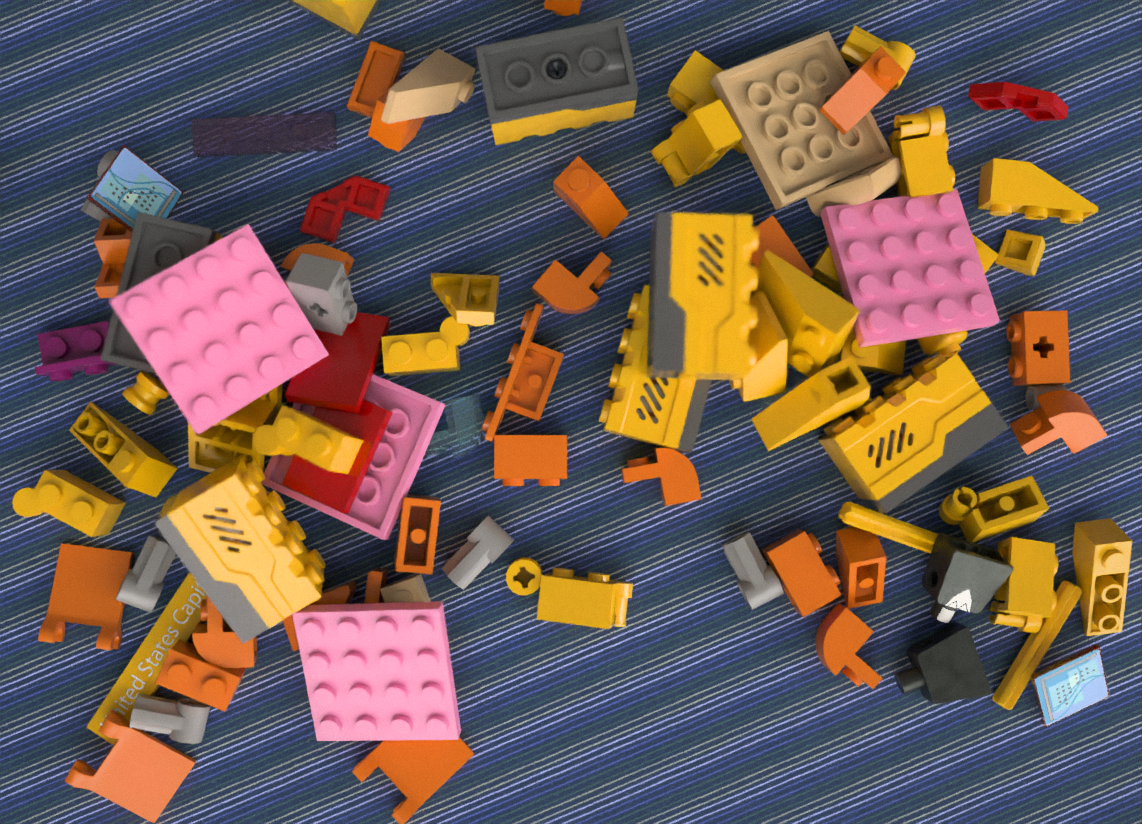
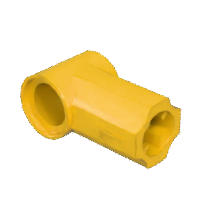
(862, 44)

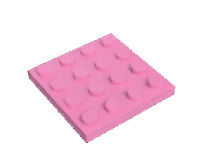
(909, 267)
(220, 328)
(392, 465)
(378, 671)

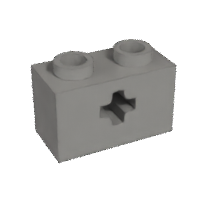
(323, 293)

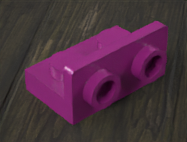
(73, 351)

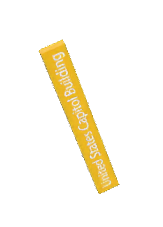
(140, 674)

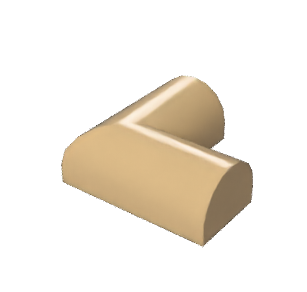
(858, 187)

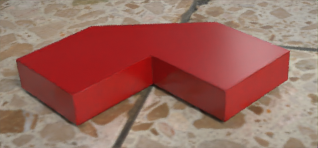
(1032, 102)
(328, 208)

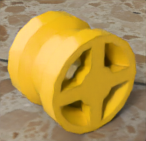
(146, 392)
(524, 569)

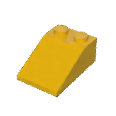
(808, 312)

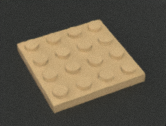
(783, 131)

